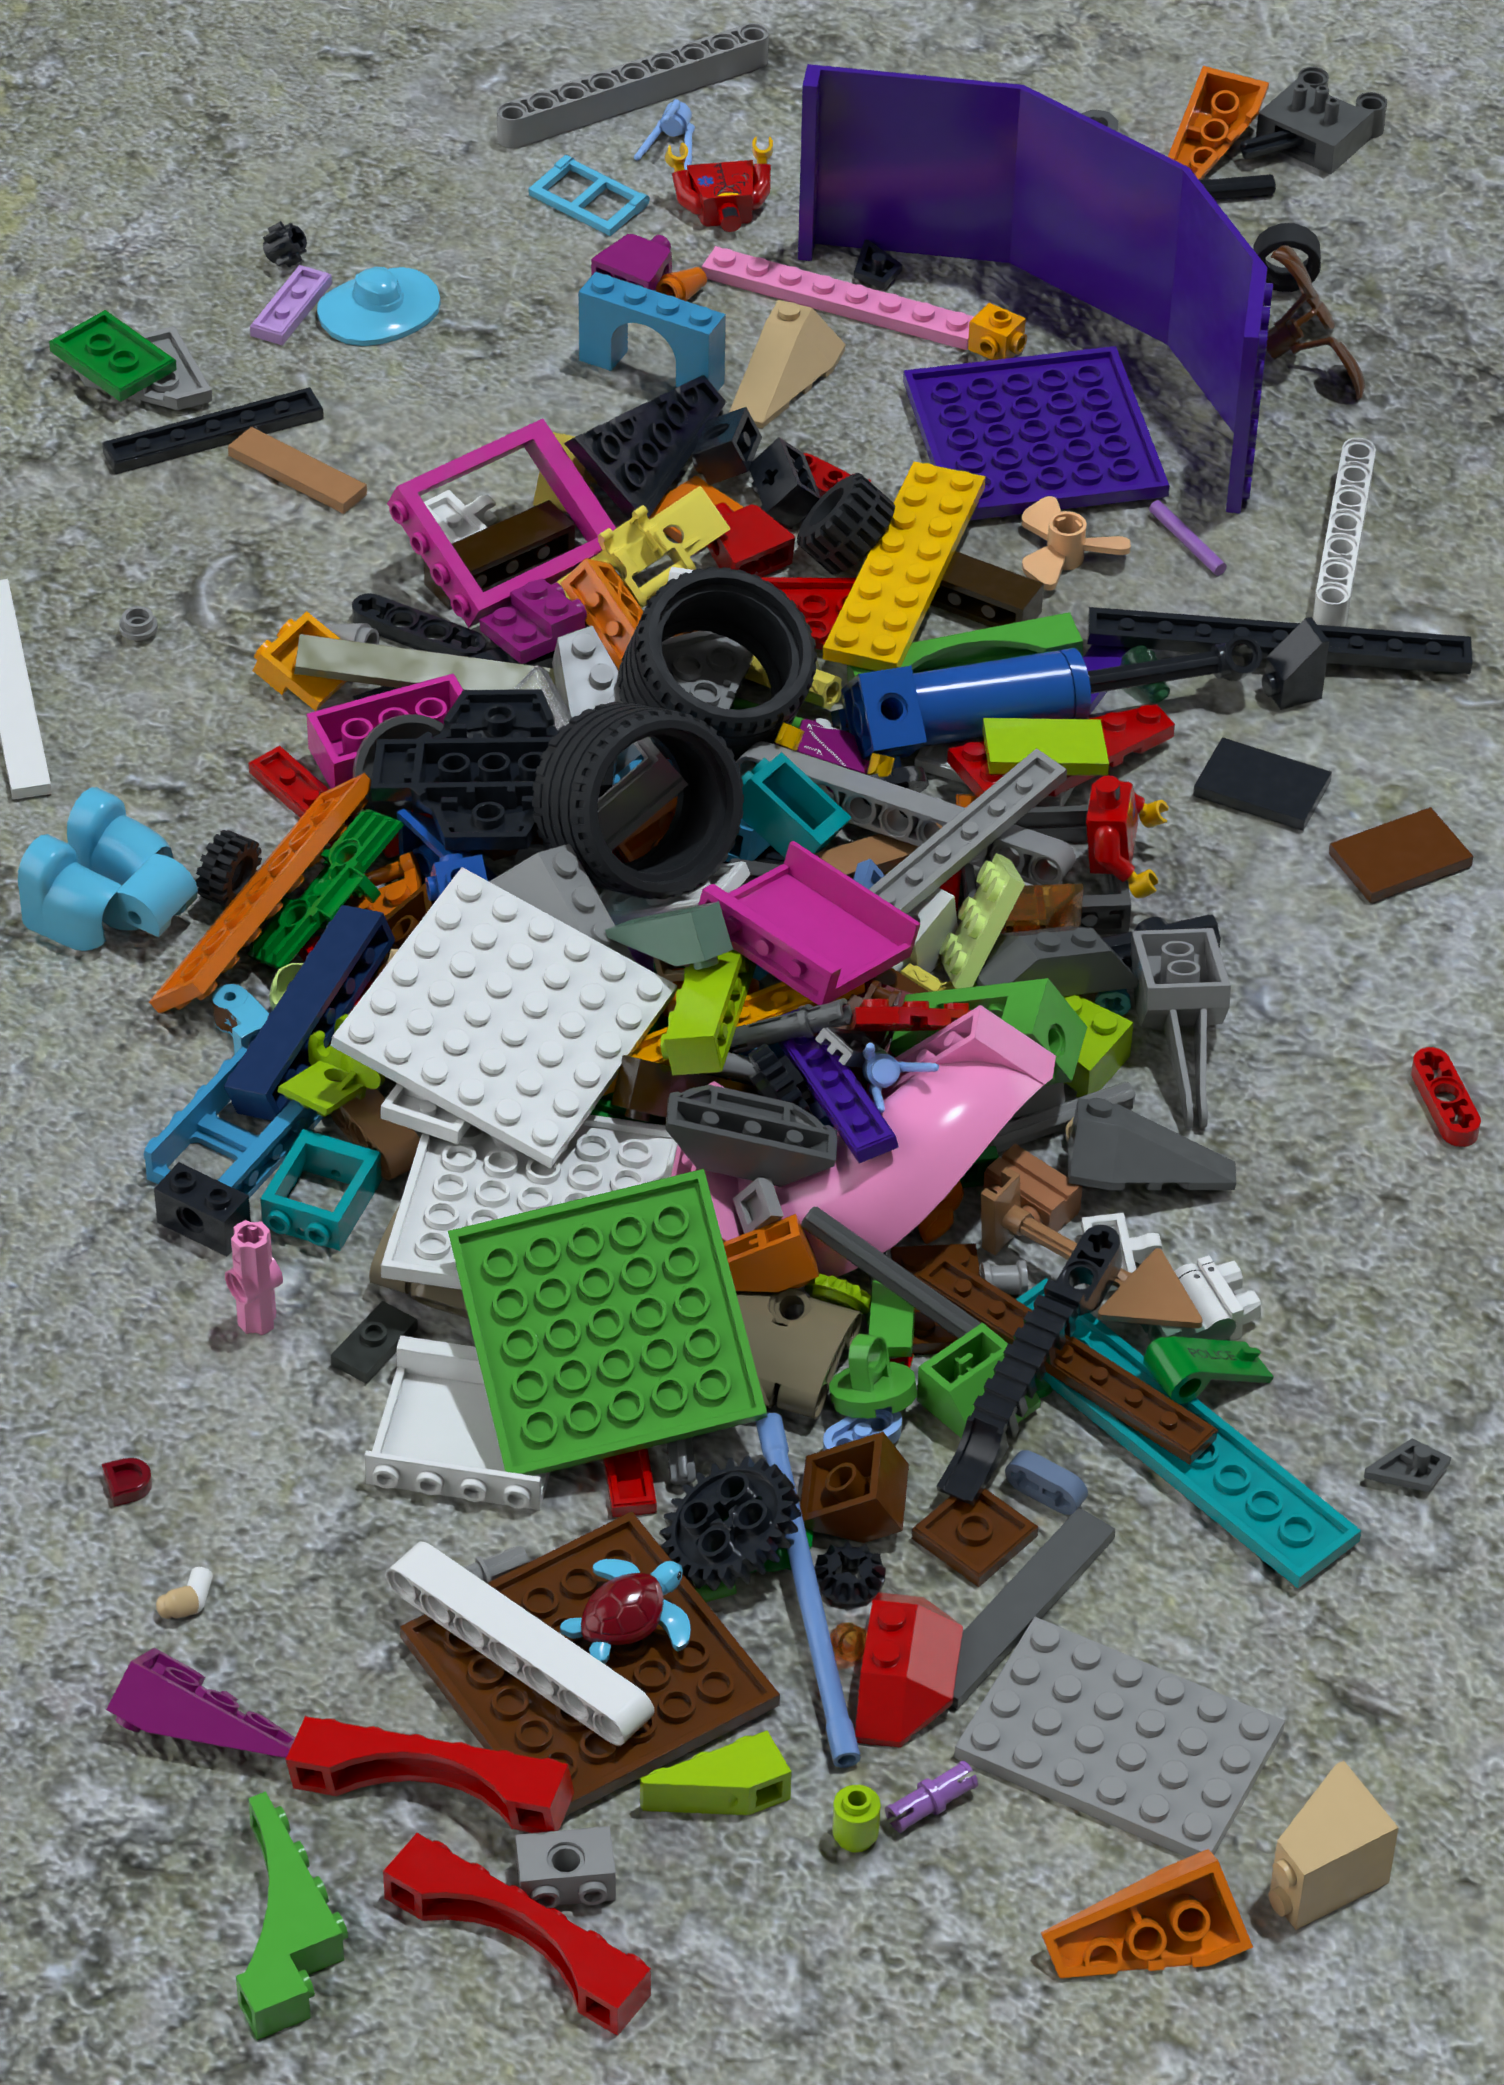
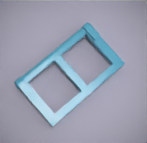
(637, 202)

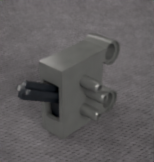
(1315, 125)

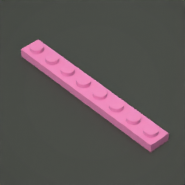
(838, 297)

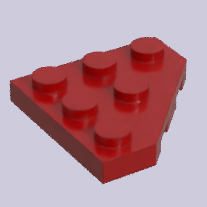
(877, 1016)

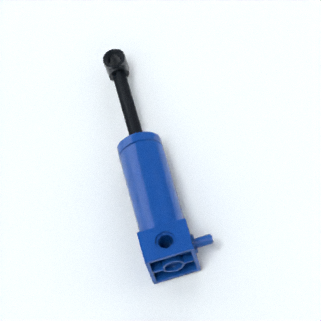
(1048, 685)

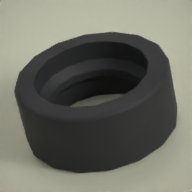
(1294, 237)

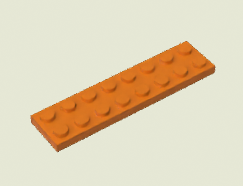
(262, 895)

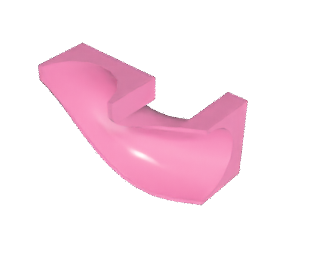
(940, 1129)

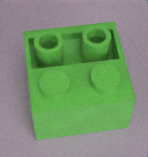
(957, 1375)

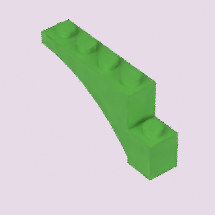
(296, 1932)

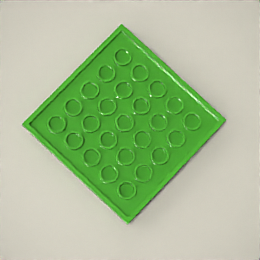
(607, 1324)

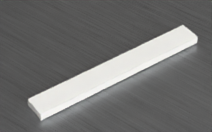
(18, 718)

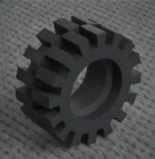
(227, 867)

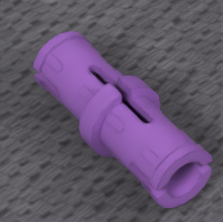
(931, 1796)

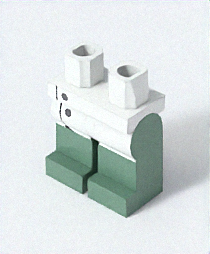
(1211, 1293)

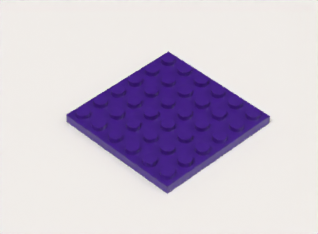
(1039, 429)

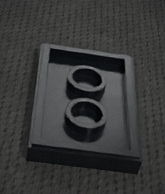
(1262, 783)

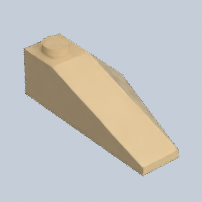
(787, 359)

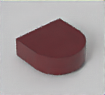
(127, 1480)

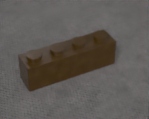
(511, 547)
(987, 593)
(646, 1085)

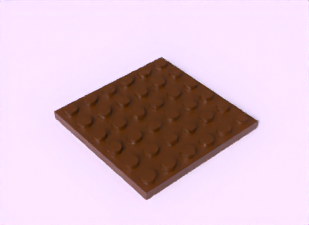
(693, 1690)

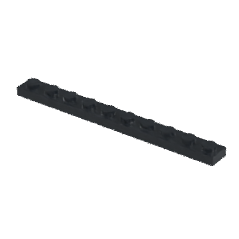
(1345, 647)

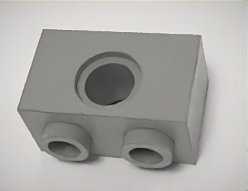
(581, 1851)

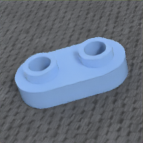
(857, 1428)

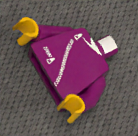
(831, 745)

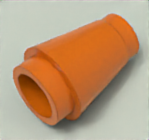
(682, 283)

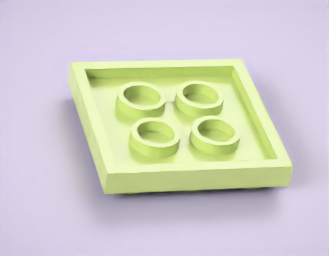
(981, 921)

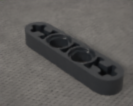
(384, 612)

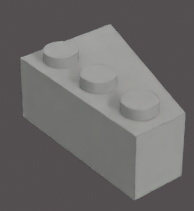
(584, 671)

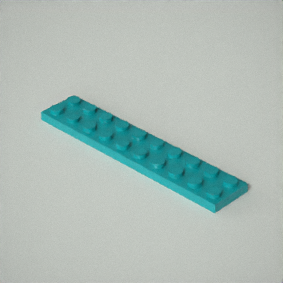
(1229, 1480)

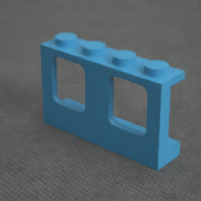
(253, 1154)

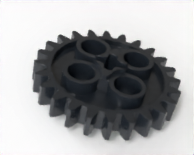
(731, 1522)

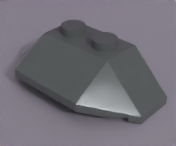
(1068, 956)
(749, 1135)

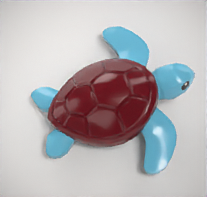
(630, 1608)

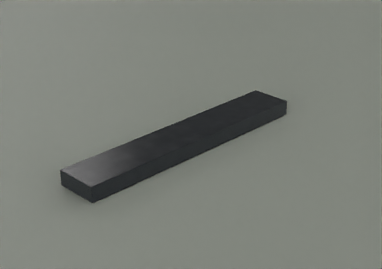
(211, 430)

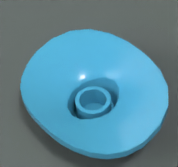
(379, 306)

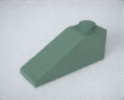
(678, 935)

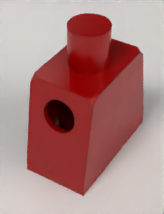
(753, 542)

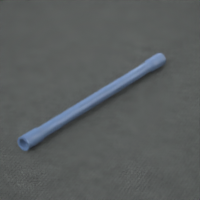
(839, 1726)

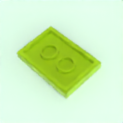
(1069, 742)

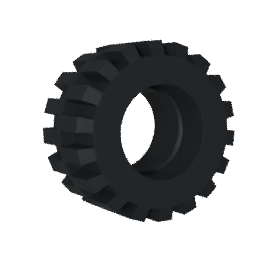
(845, 523)

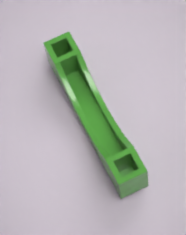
(990, 644)

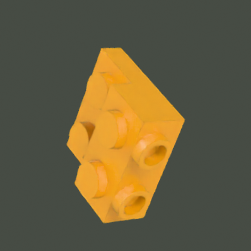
(278, 659)

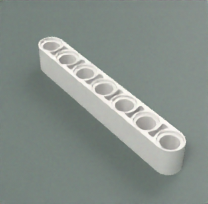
(1344, 533)
(520, 1643)

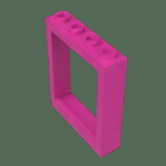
(441, 557)

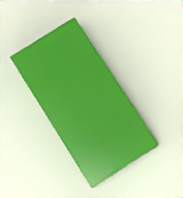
(892, 1320)

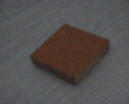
(975, 1537)

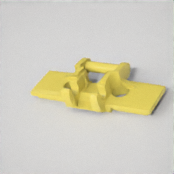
(643, 542)

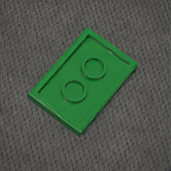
(112, 355)

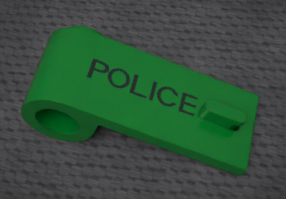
(1188, 1364)

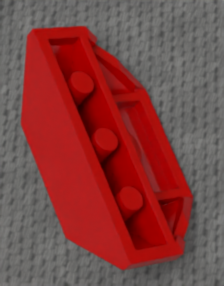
(905, 1669)

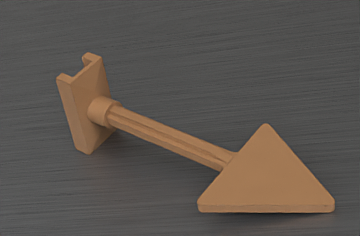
(1143, 1297)

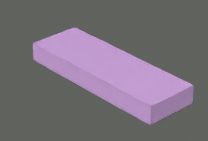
(290, 305)

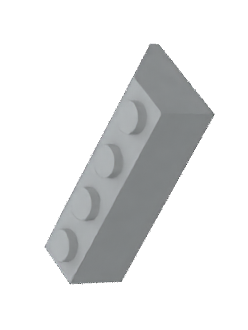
(562, 889)

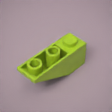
(725, 1781)

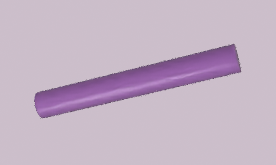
(1187, 537)

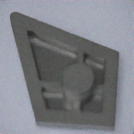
(1410, 1466)

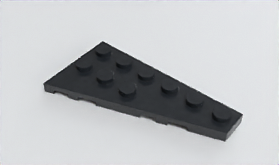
(647, 446)

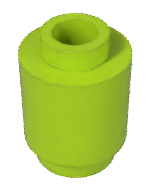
(856, 1818)

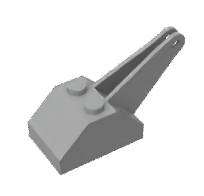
(1181, 986)

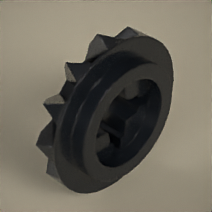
(844, 1586)

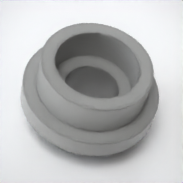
(138, 623)

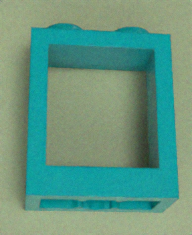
(789, 806)
(331, 1159)

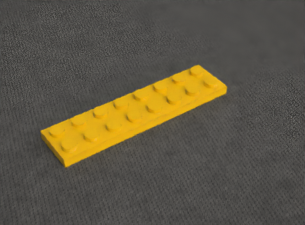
(904, 568)

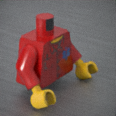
(722, 191)
(1113, 830)

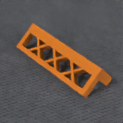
(607, 603)

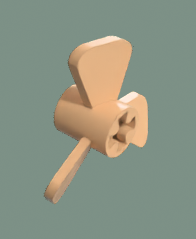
(1065, 542)

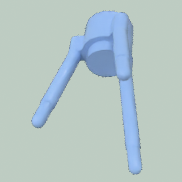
(674, 122)
(884, 1070)

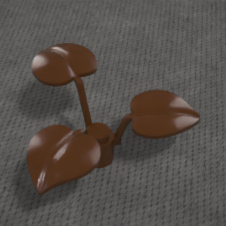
(1286, 335)

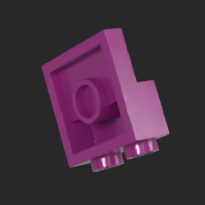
(534, 620)

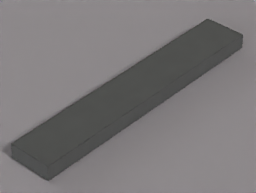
(1028, 1596)

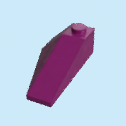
(170, 1701)

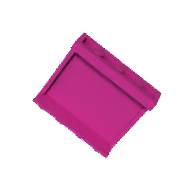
(814, 926)

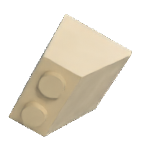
(1332, 1850)

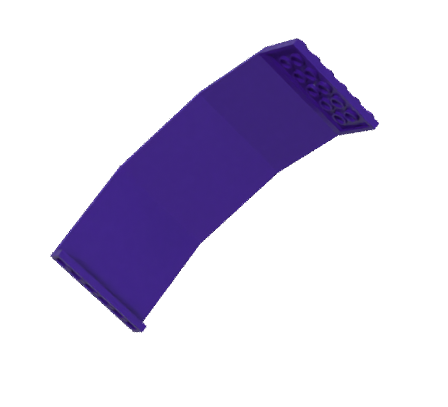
(1053, 193)

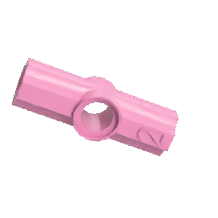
(253, 1277)

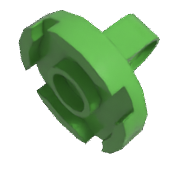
(871, 1381)

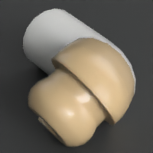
(186, 1599)

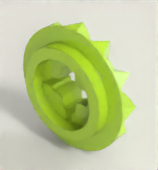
(839, 1293)

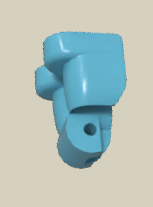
(104, 873)

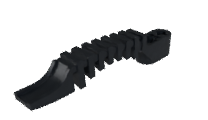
(984, 1440)

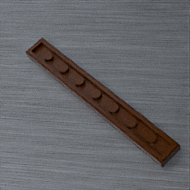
(1078, 1365)

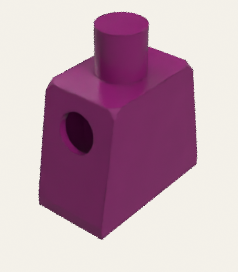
(635, 260)

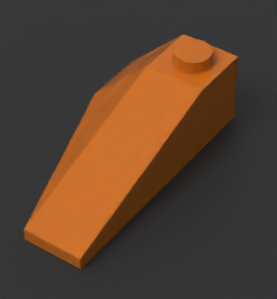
(1215, 118)
(1159, 1922)

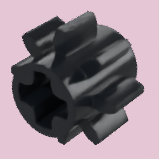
(284, 244)

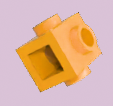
(997, 333)

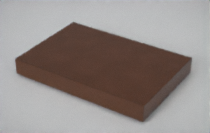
(1400, 854)

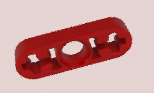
(1444, 1112)

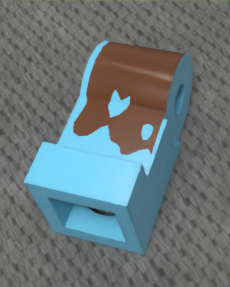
(238, 1014)

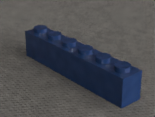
(313, 1001)

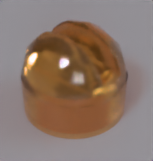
(854, 1636)

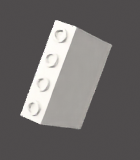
(442, 1433)

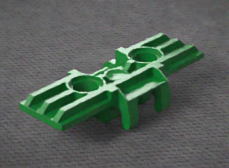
(331, 888)

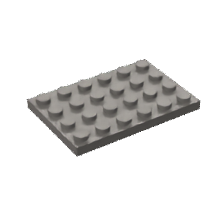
(1120, 1739)

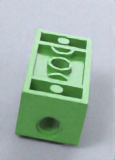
(1028, 1006)

